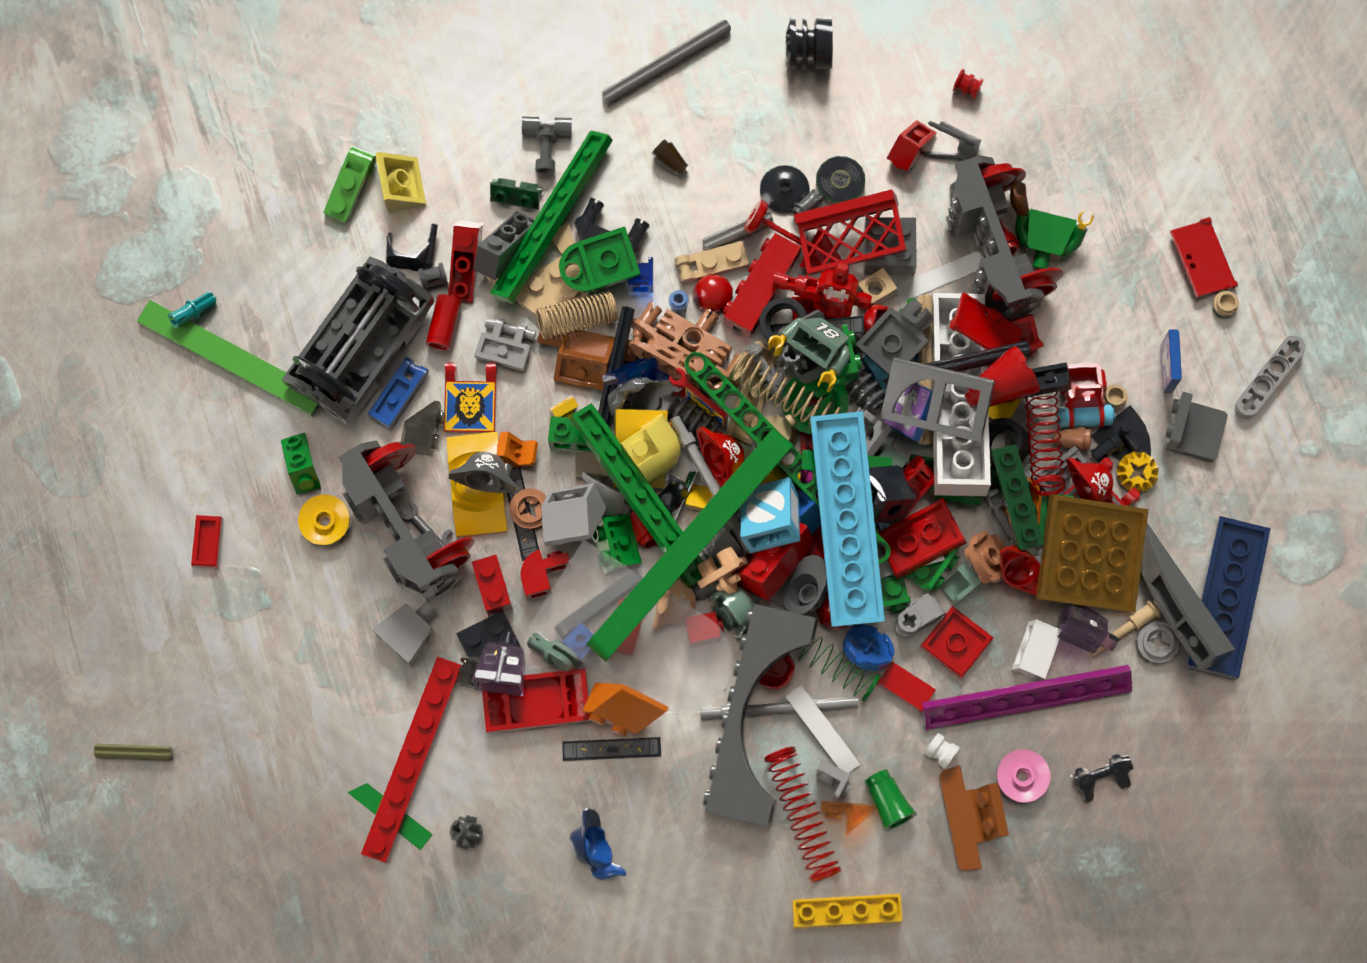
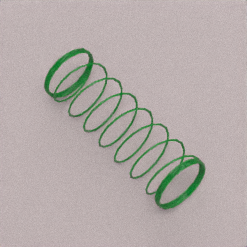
(871, 687)

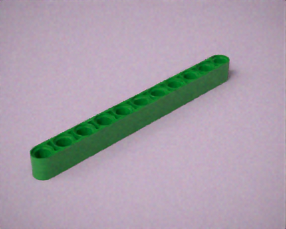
(755, 433)
(689, 545)

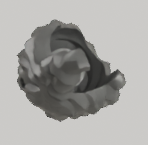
(639, 394)

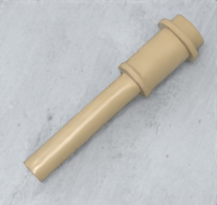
(1136, 622)

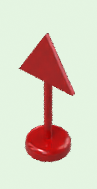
(757, 217)

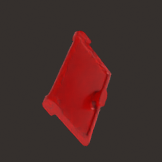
(1210, 265)
(984, 330)

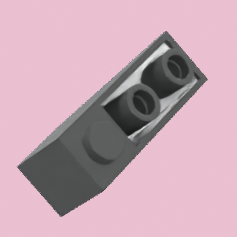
(500, 245)

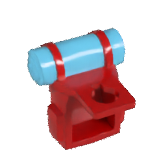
(1085, 401)

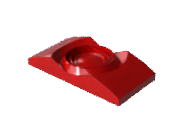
(548, 700)

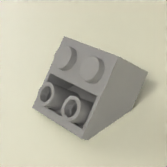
(571, 514)

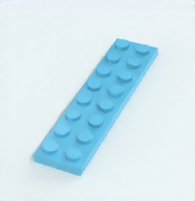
(847, 519)

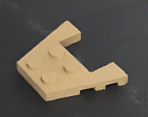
(547, 285)

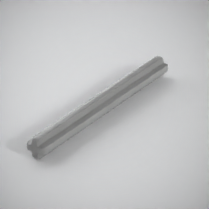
(666, 61)

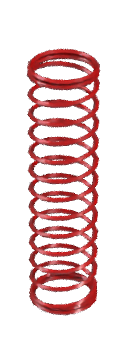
(1045, 432)
(778, 757)

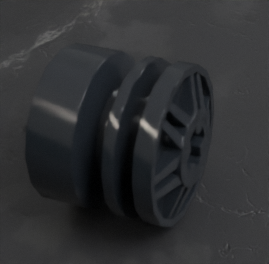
(810, 42)

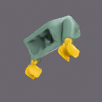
(817, 341)

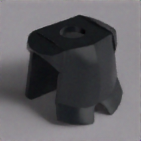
(891, 491)

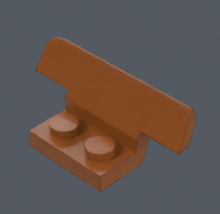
(583, 357)
(972, 815)

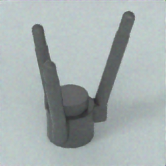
(967, 145)

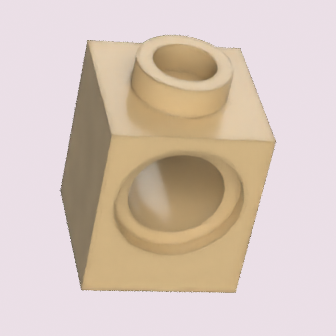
(883, 282)

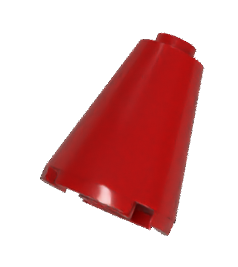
(1011, 378)

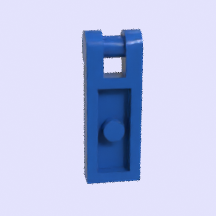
(397, 393)

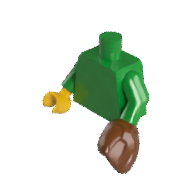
(1045, 234)

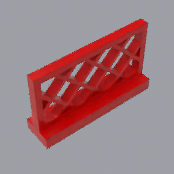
(846, 211)

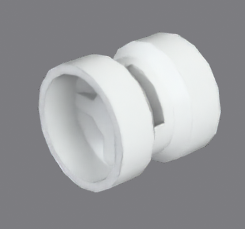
(942, 750)

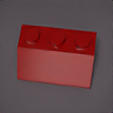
(772, 567)

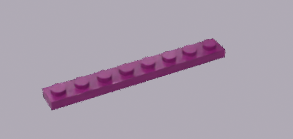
(1027, 697)

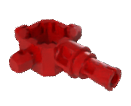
(813, 289)

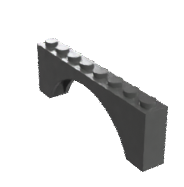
(734, 786)

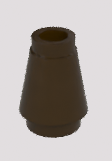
(669, 157)

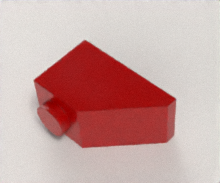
(911, 145)

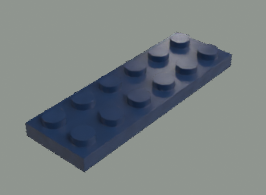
(1233, 586)

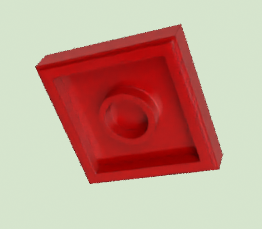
(956, 642)

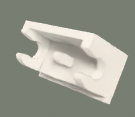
(1036, 650)

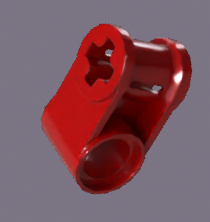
(918, 482)

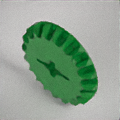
(837, 396)

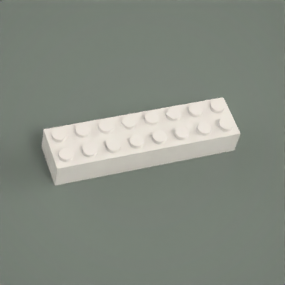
(959, 463)

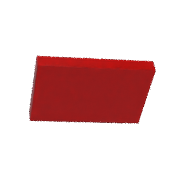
(922, 538)

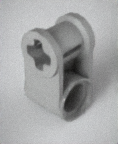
(921, 613)

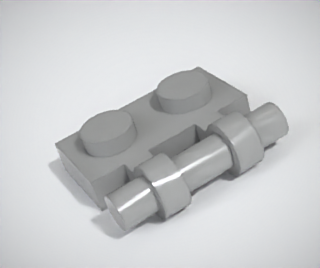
(502, 350)

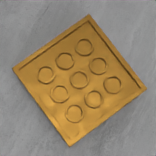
(1092, 553)

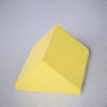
(400, 181)

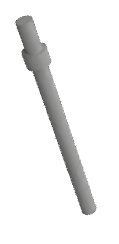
(688, 441)
(775, 708)

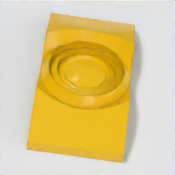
(474, 510)

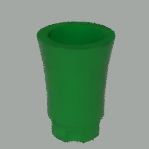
(889, 800)

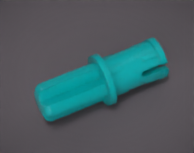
(192, 309)

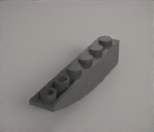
(1182, 606)

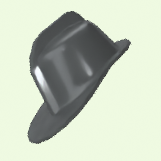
(807, 586)

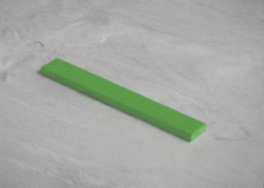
(224, 355)

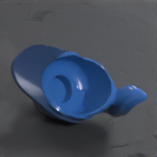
(591, 847)

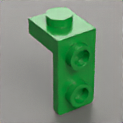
(851, 370)
(300, 463)

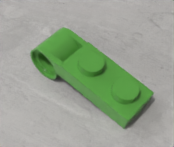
(349, 183)

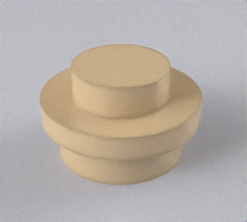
(1226, 303)
(1116, 396)

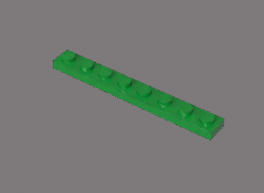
(551, 216)
(631, 483)

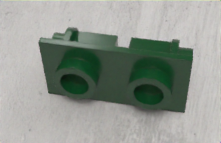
(506, 192)

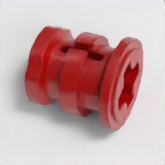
(968, 84)

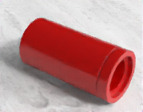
(443, 322)

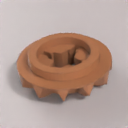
(517, 507)

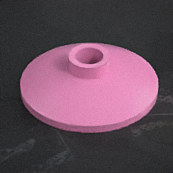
(1033, 766)

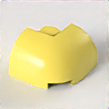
(653, 448)

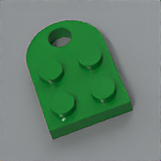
(601, 260)

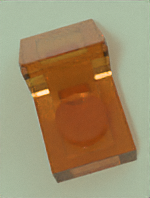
(854, 813)

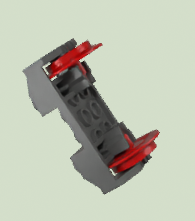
(975, 204)
(370, 483)

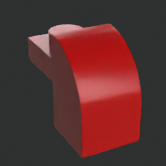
(535, 571)

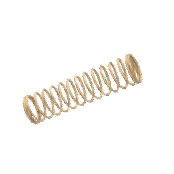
(735, 374)

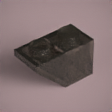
(423, 428)

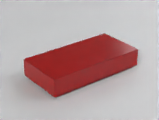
(207, 541)
(906, 686)

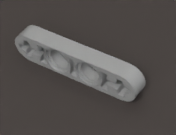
(1267, 375)

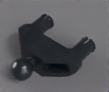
(587, 228)

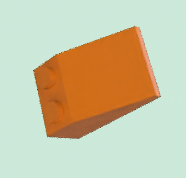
(622, 708)

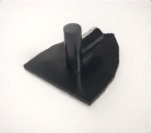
(1130, 430)

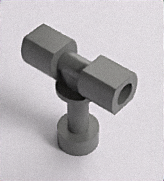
(546, 132)

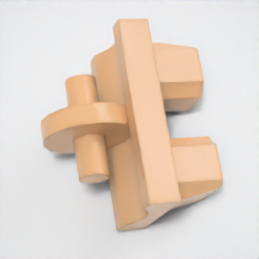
(711, 574)

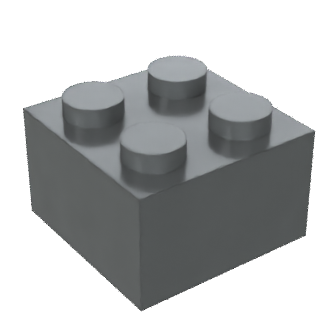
(897, 264)

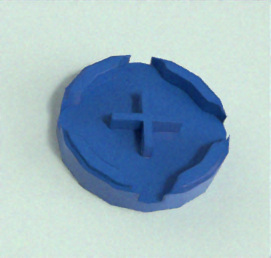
(868, 647)

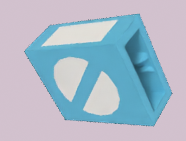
(771, 516)

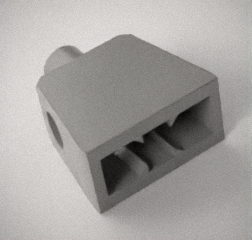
(407, 631)

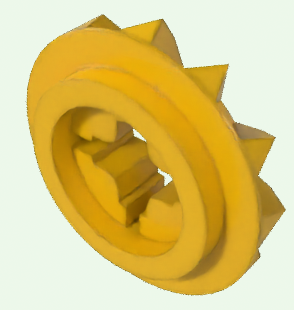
(1125, 471)

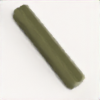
(133, 752)

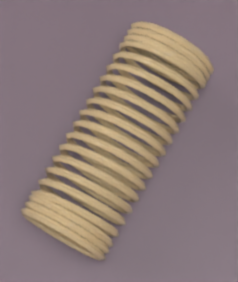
(607, 306)

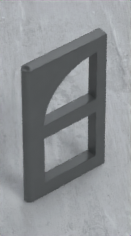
(906, 373)

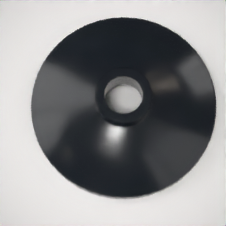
(781, 199)

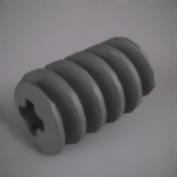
(866, 392)
(689, 418)

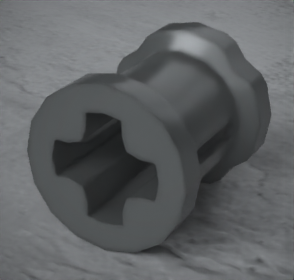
(433, 276)

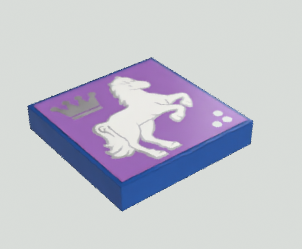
(1171, 361)
(915, 404)

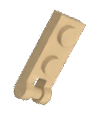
(712, 261)

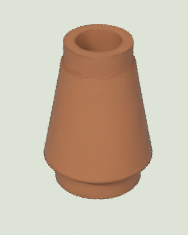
(1076, 437)

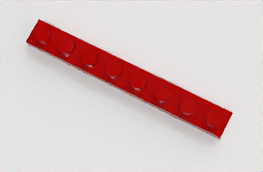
(411, 760)

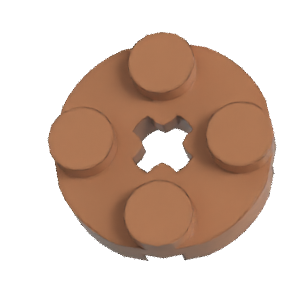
(985, 556)

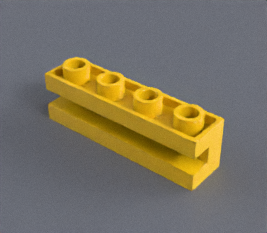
(847, 911)

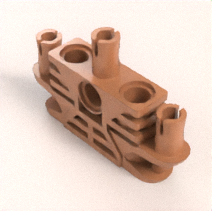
(670, 346)

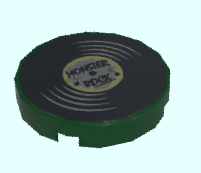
(840, 179)

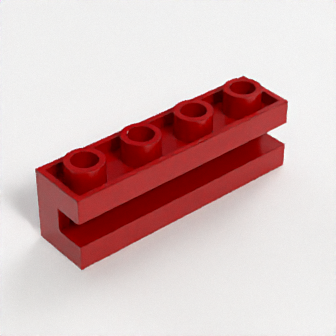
(757, 291)

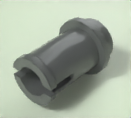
(809, 202)

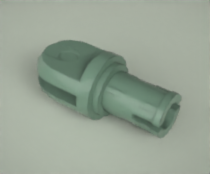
(552, 654)

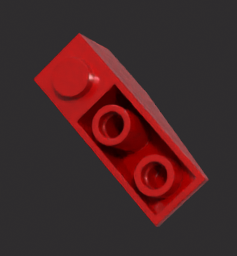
(464, 247)

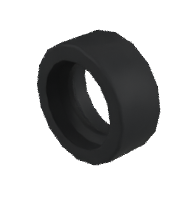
(774, 307)
(1001, 424)

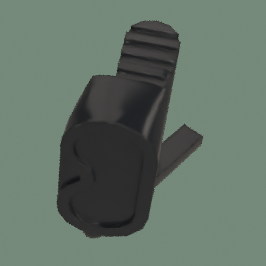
(412, 261)
(673, 493)

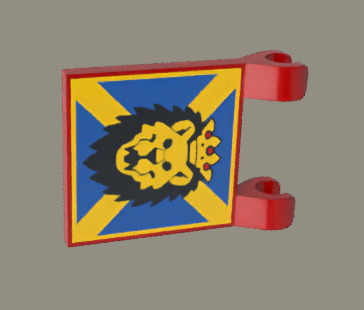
(700, 399)
(470, 404)

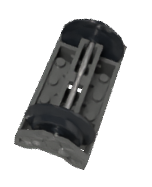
(379, 318)

